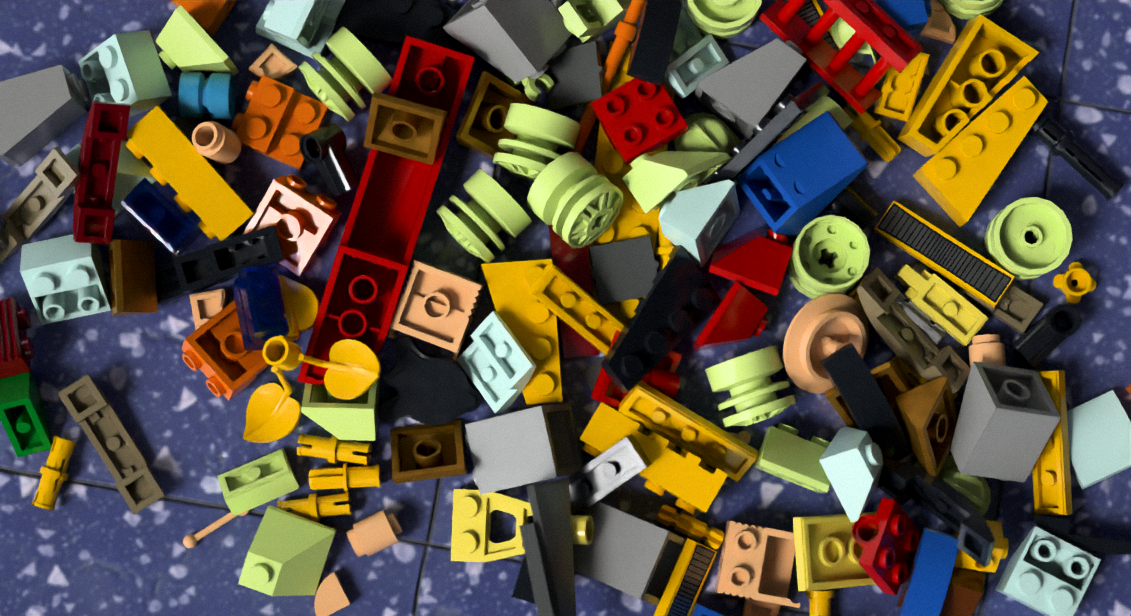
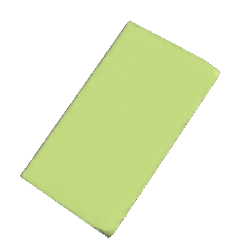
(258, 482)

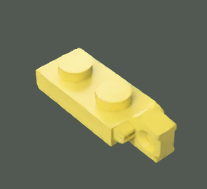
(942, 304)

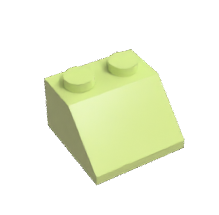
(793, 458)

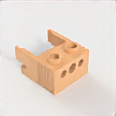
(436, 306)
(756, 563)

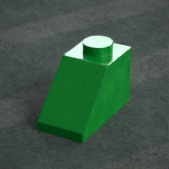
(24, 415)

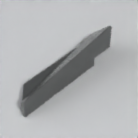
(550, 548)

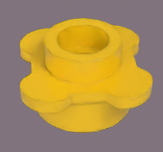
(1074, 272)

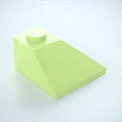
(190, 47)
(663, 175)
(344, 419)
(287, 555)

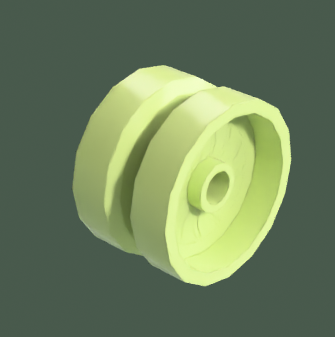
(722, 17)
(1043, 225)

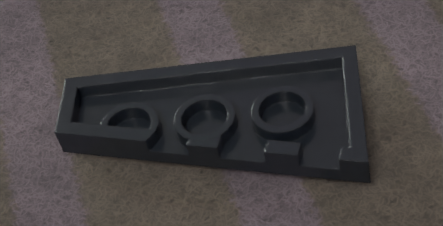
(395, 19)
(768, 132)
(662, 319)

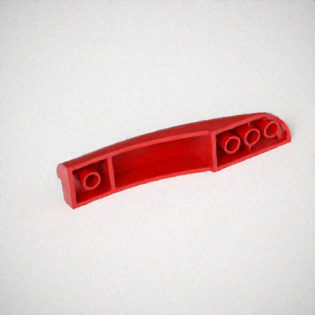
(386, 214)

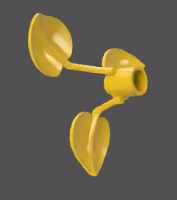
(350, 373)

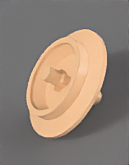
(819, 331)

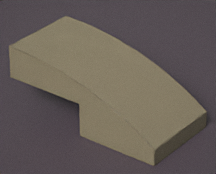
(1014, 308)

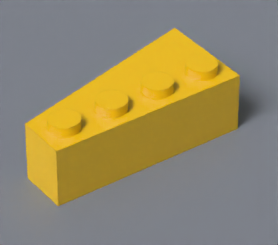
(967, 80)
(975, 157)
(188, 173)
(530, 323)
(671, 469)

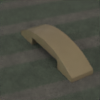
(38, 202)
(904, 336)
(113, 443)

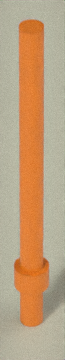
(624, 32)

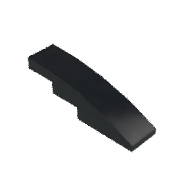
(217, 263)

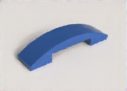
(930, 575)

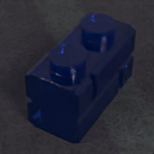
(161, 217)
(259, 306)

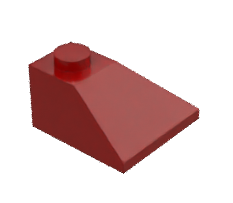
(754, 260)
(734, 320)

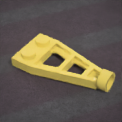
(473, 524)

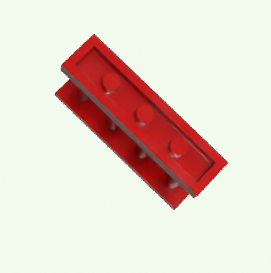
(871, 26)

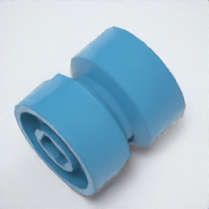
(206, 95)

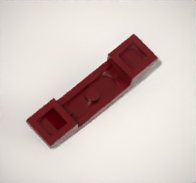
(98, 168)
(574, 264)

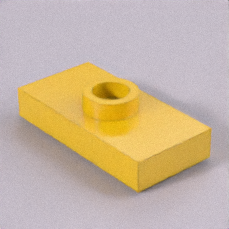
(901, 89)

